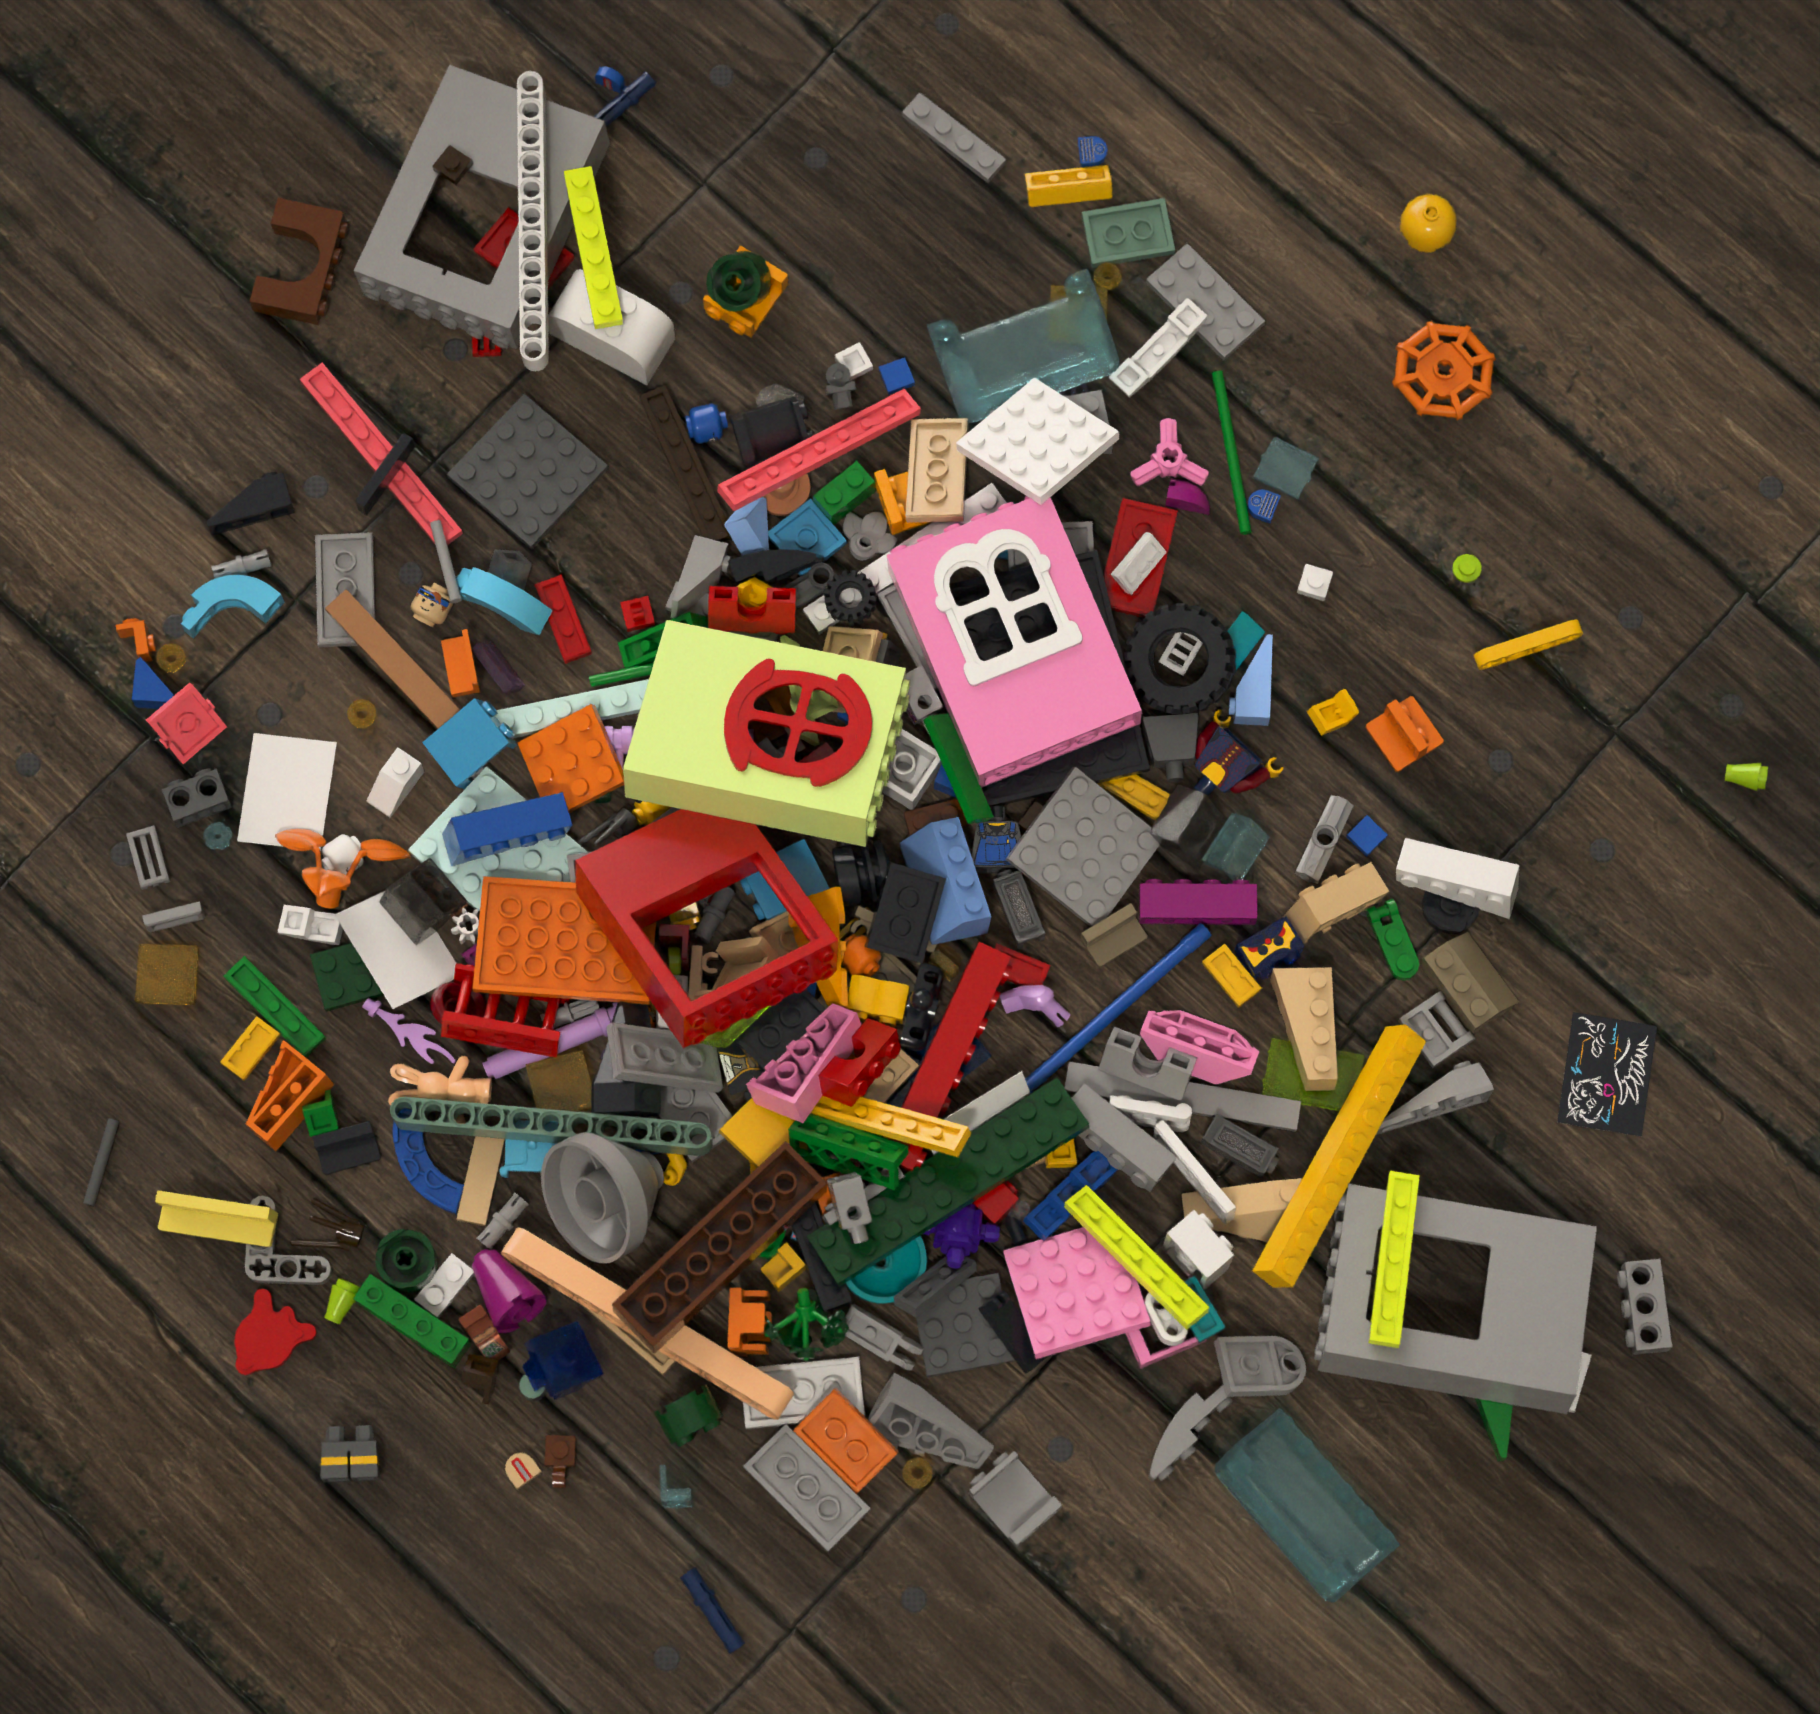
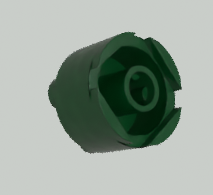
(754, 278)
(410, 1244)
(689, 1415)

